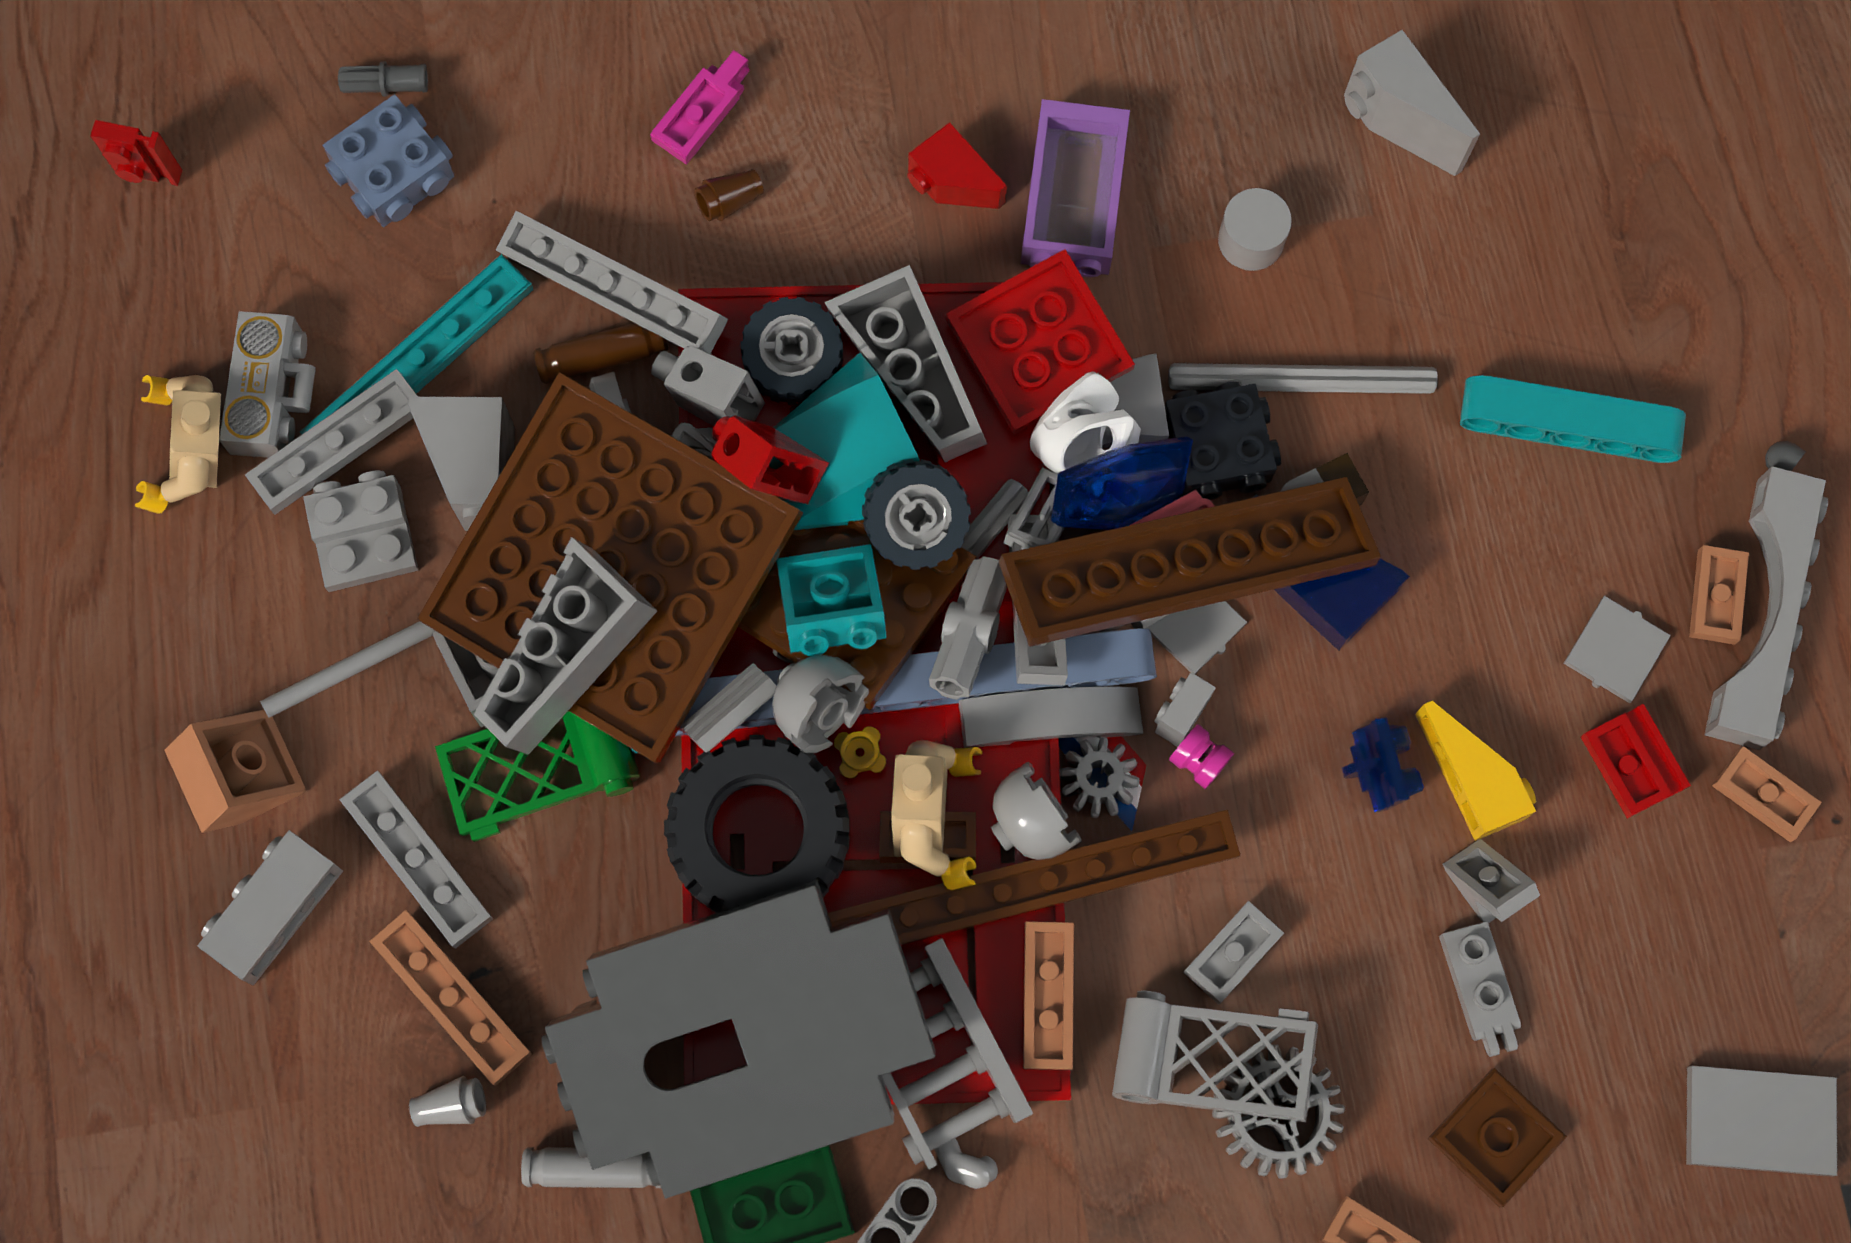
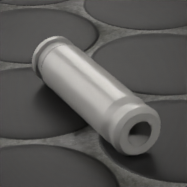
(567, 1169)

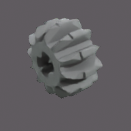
(1082, 773)

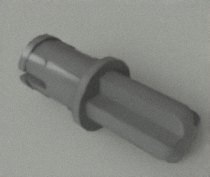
(383, 78)

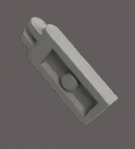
(1482, 986)

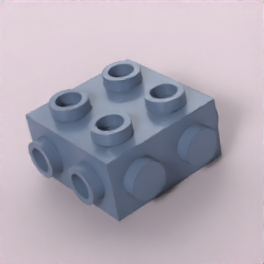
(389, 161)

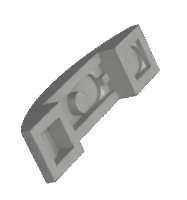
(1050, 715)

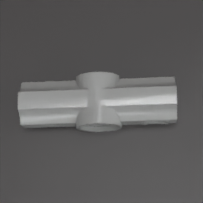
(969, 629)

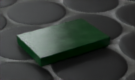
(776, 1203)

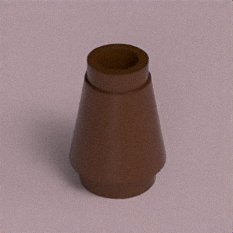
(728, 193)

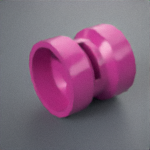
(1194, 748)

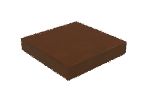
(1497, 1137)

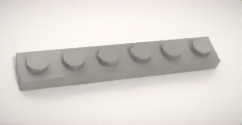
(611, 284)

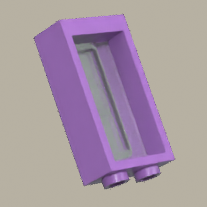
(1076, 185)

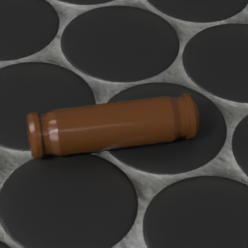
(597, 351)

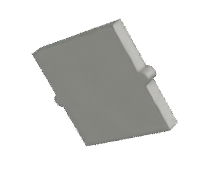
(1198, 633)
(1617, 649)

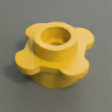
(849, 743)

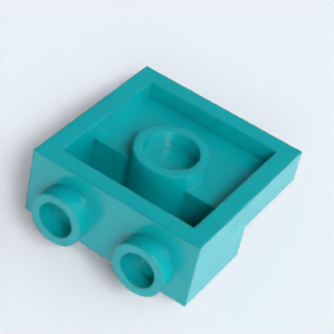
(831, 600)

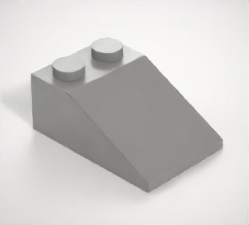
(1409, 104)

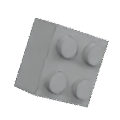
(1188, 703)

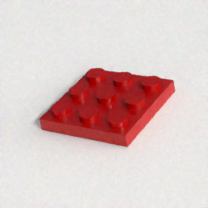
(1037, 338)

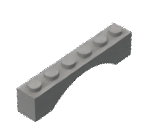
(1785, 523)

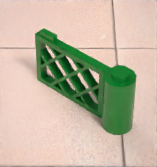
(600, 759)

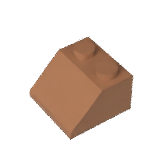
(233, 769)

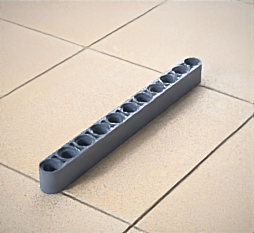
(1091, 662)

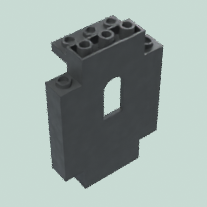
(813, 1014)

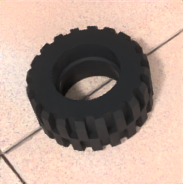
(745, 765)

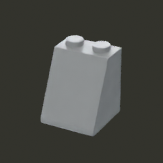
(467, 445)

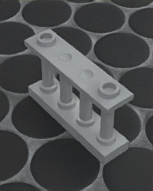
(980, 1057)

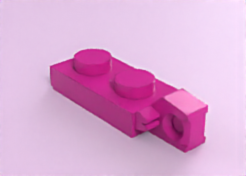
(701, 108)

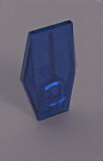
(1121, 484)

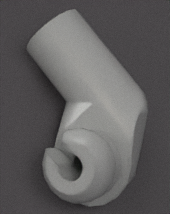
(965, 1168)

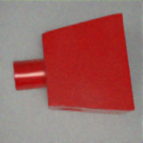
(747, 450)

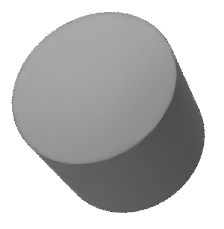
(1254, 229)

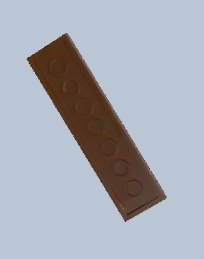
(1187, 561)

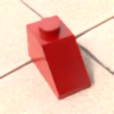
(954, 172)

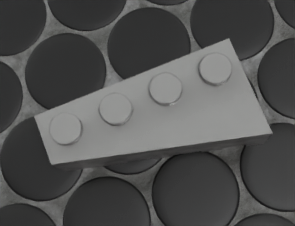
(902, 344)
(563, 648)

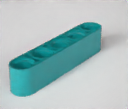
(1573, 419)

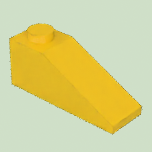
(1479, 778)

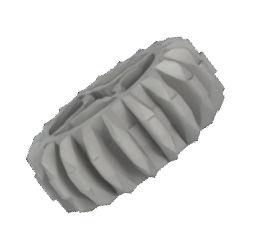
(1286, 1132)

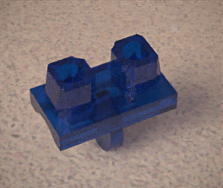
(1379, 767)

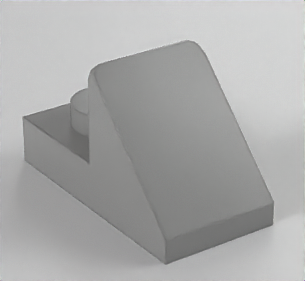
(1490, 882)

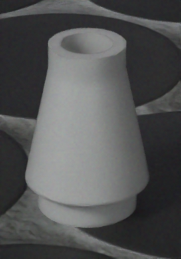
(451, 1103)

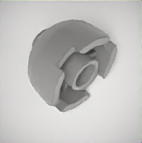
(812, 703)
(1031, 817)

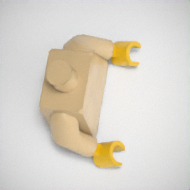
(192, 439)
(921, 804)

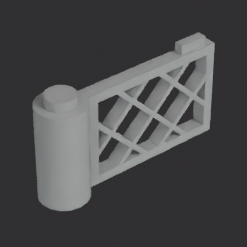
(1151, 1047)

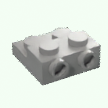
(360, 530)

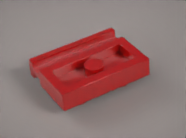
(135, 155)
(1635, 761)

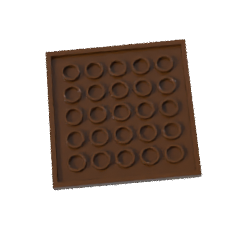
(656, 514)

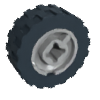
(791, 349)
(916, 514)

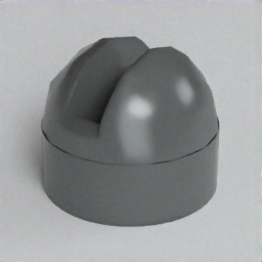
(1784, 455)

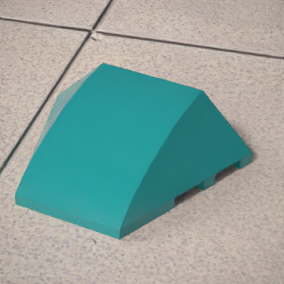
(855, 431)

